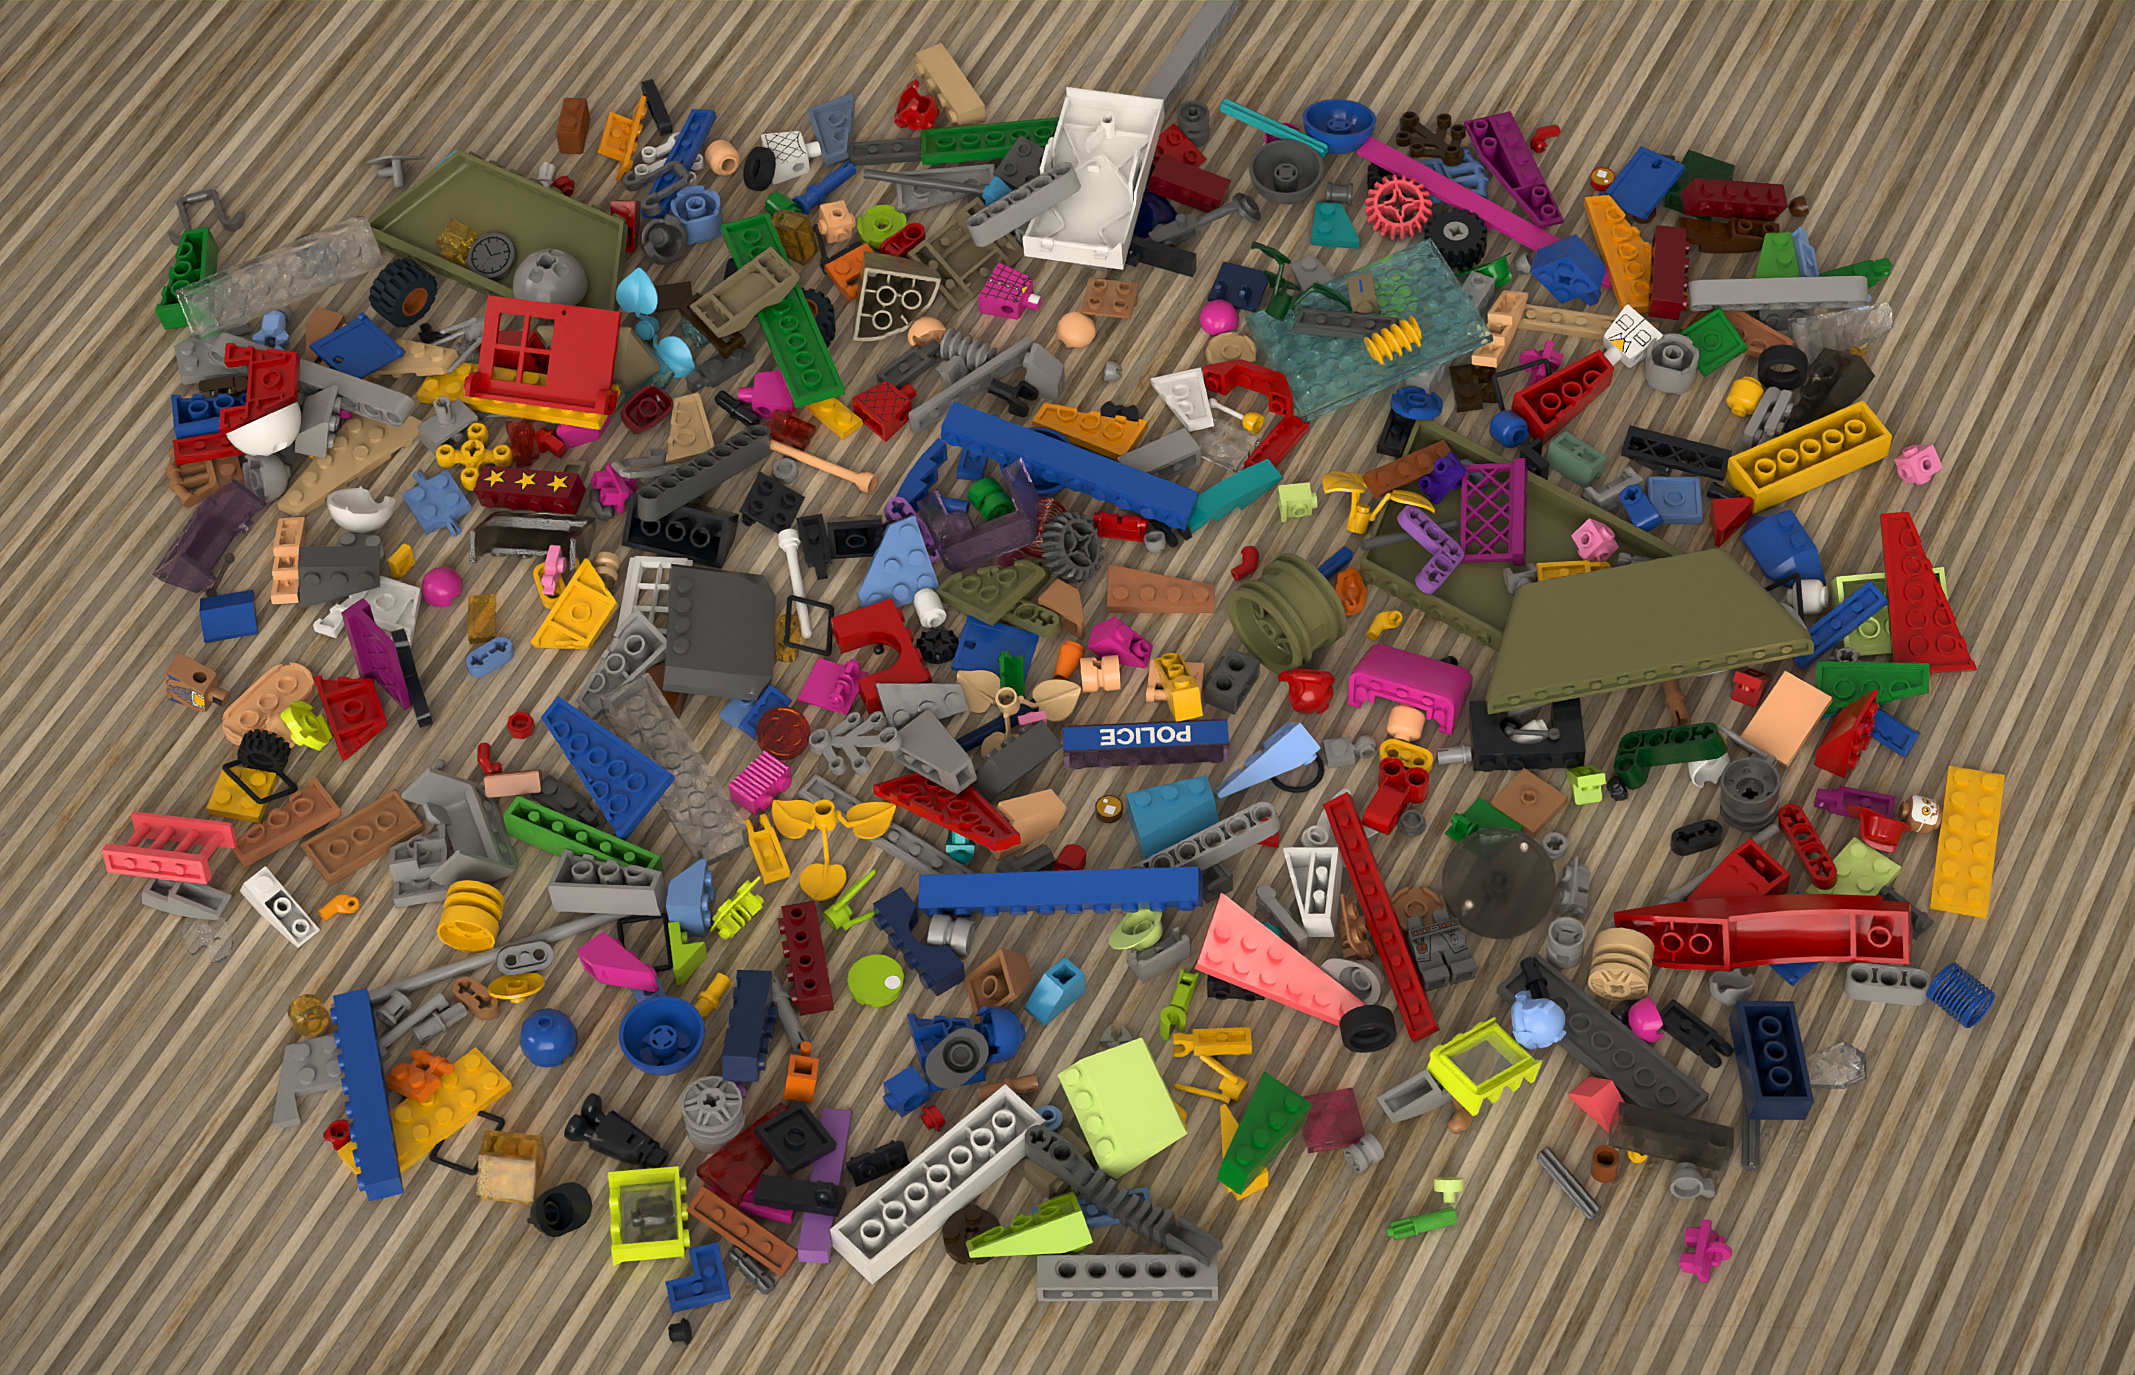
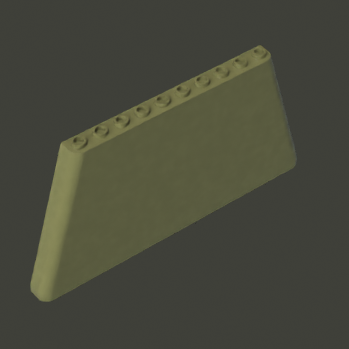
(1475, 594)

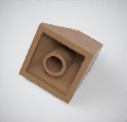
(998, 980)

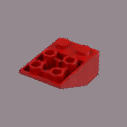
(1848, 736)
(1744, 873)

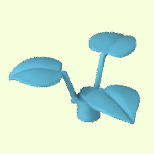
(640, 296)

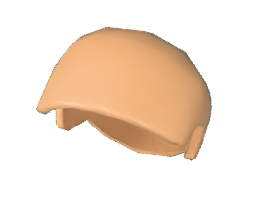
(1075, 329)
(925, 330)

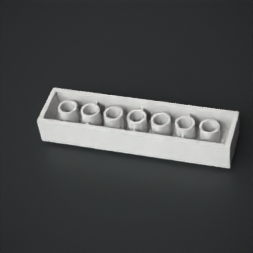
(935, 1185)

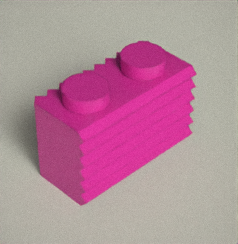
(760, 783)

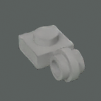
(1341, 752)

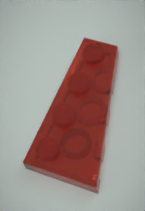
(739, 1162)

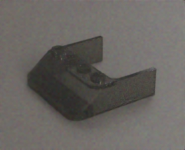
(532, 535)

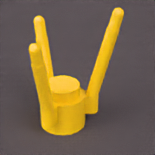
(1232, 1086)

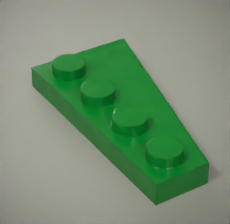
(1853, 680)

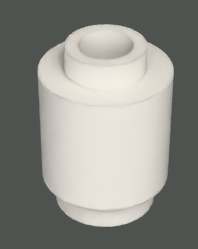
(929, 608)

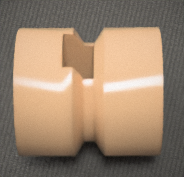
(1100, 674)

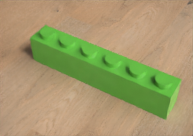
(558, 832)

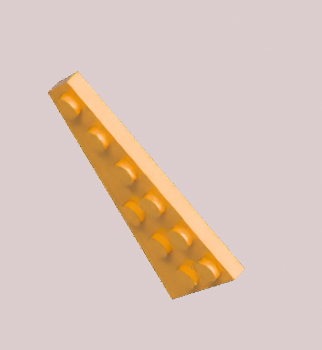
(1622, 252)

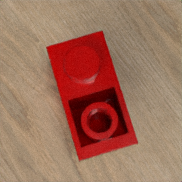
(631, 213)

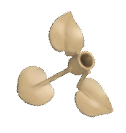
(983, 689)

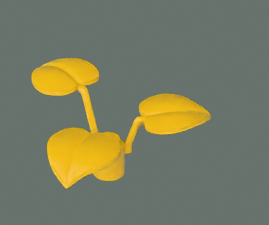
(1360, 513)
(797, 816)

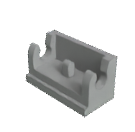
(1608, 496)
(1160, 956)

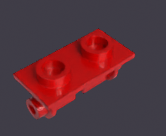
(1122, 528)

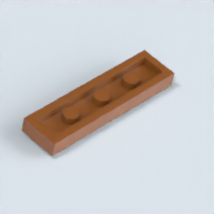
(1404, 470)
(743, 1231)

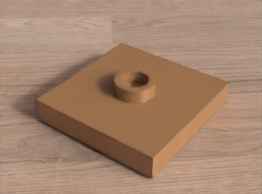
(1529, 801)

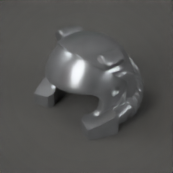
(664, 240)

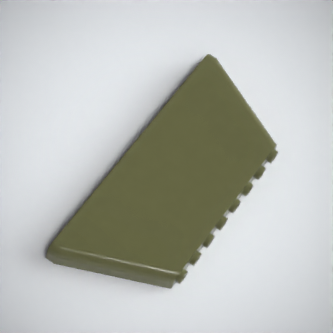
(508, 204)
(1637, 629)

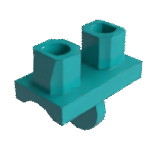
(960, 847)

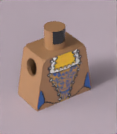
(193, 684)

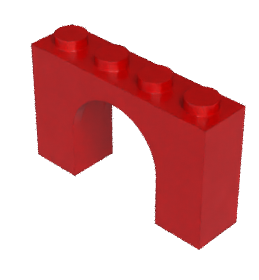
(883, 625)

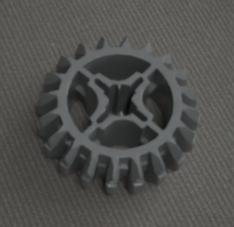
(1071, 547)

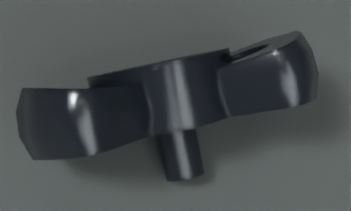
(1110, 410)

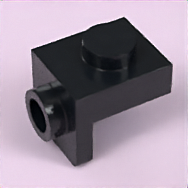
(1534, 461)

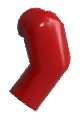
(1249, 563)

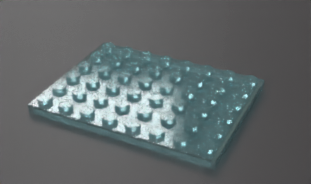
(1339, 370)

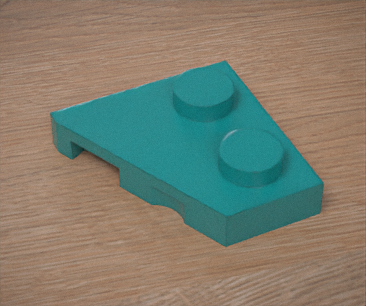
(1333, 227)

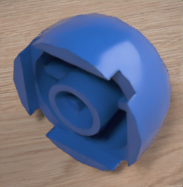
(1001, 1031)
(548, 1037)

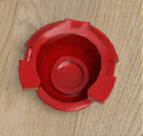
(916, 110)
(1308, 689)

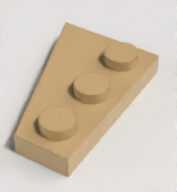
(419, 359)
(689, 430)

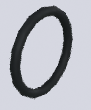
(1304, 788)

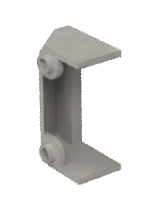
(472, 826)

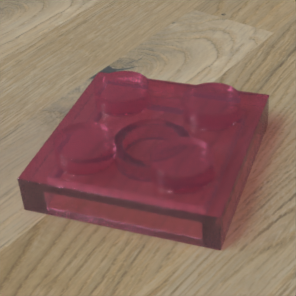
(1332, 1121)

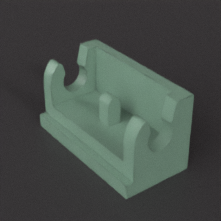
(1575, 459)

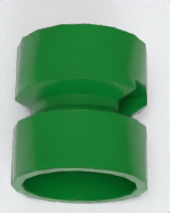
(990, 499)

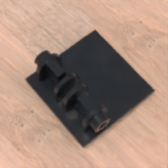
(770, 504)

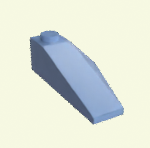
(1282, 752)

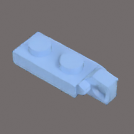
(1804, 254)

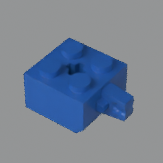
(1569, 270)

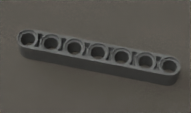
(703, 472)

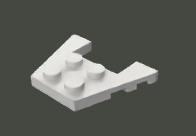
(392, 606)

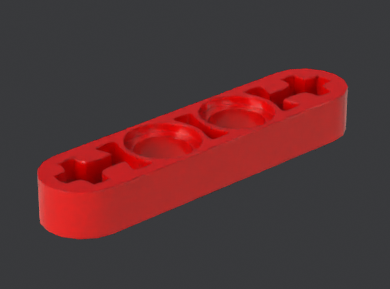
(1810, 845)

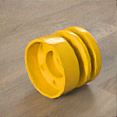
(471, 916)

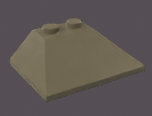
(959, 261)
(633, 359)

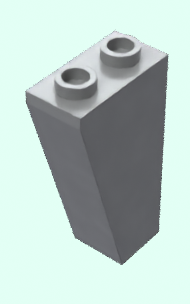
(934, 753)

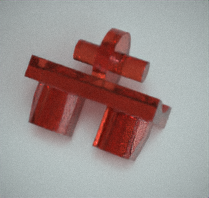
(790, 429)
(522, 442)

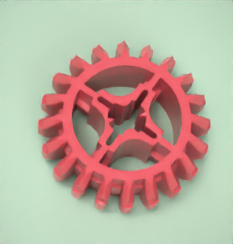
(1388, 209)

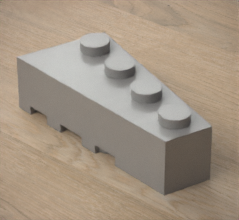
(605, 887)

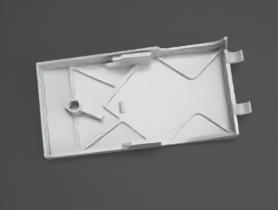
(1111, 150)

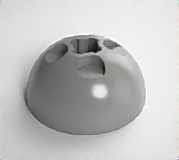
(550, 278)

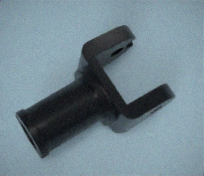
(1012, 394)

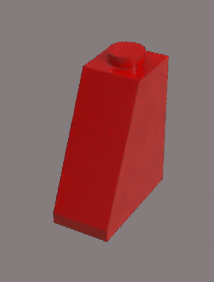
(509, 359)

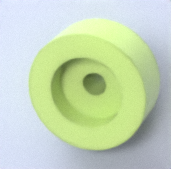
(1448, 1186)

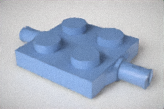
(437, 502)

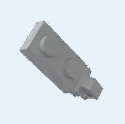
(1781, 410)

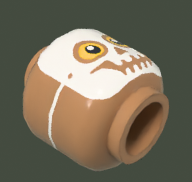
(1920, 814)

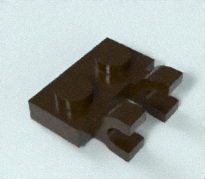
(1466, 387)

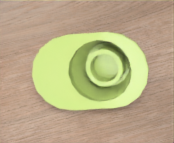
(1137, 930)

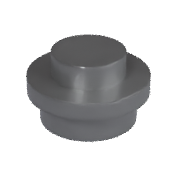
(1412, 823)

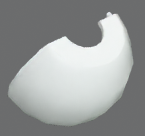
(358, 511)

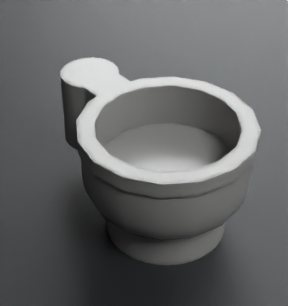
(1689, 1183)

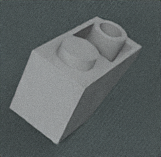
(1044, 372)

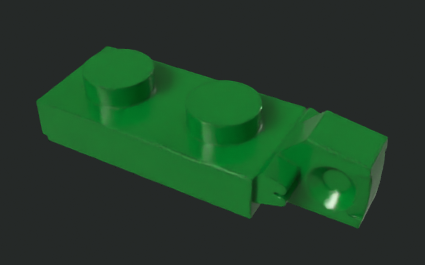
(1871, 270)

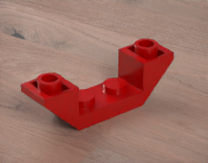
(1227, 375)

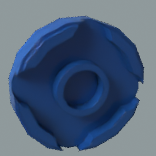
(1416, 404)

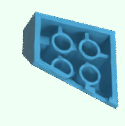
(1170, 813)

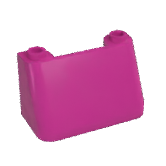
(1411, 681)

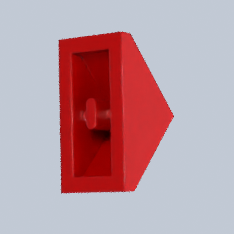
(1728, 516)

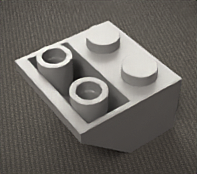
(319, 422)

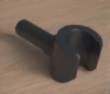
(428, 335)

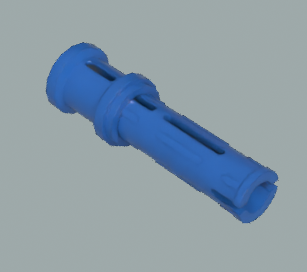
(817, 193)

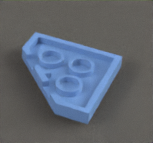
(898, 566)

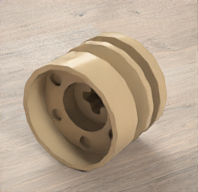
(1621, 964)

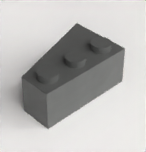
(337, 572)

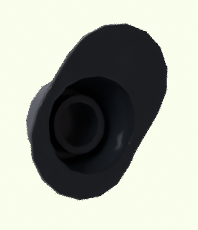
(561, 1209)

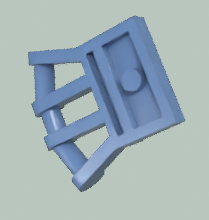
(1470, 166)

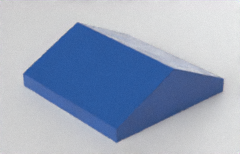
(228, 616)

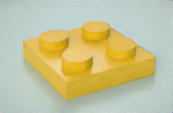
(233, 802)

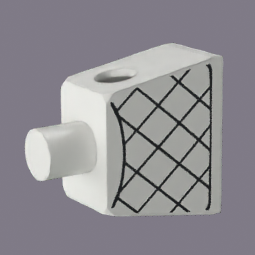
(790, 154)

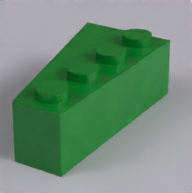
(194, 261)
(1265, 1129)

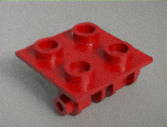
(1177, 146)

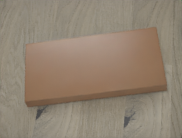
(362, 837)

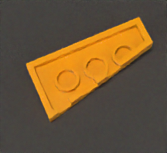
(1091, 430)

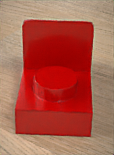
(1750, 686)

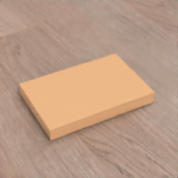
(1787, 718)

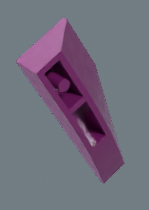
(1511, 162)

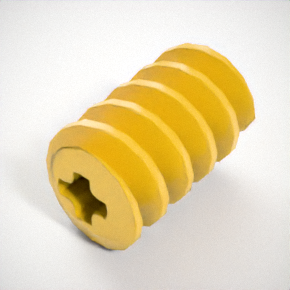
(1394, 340)

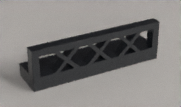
(1678, 449)

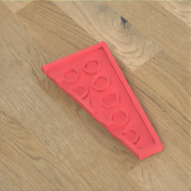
(1258, 960)

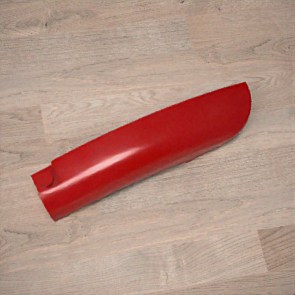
(1774, 930)

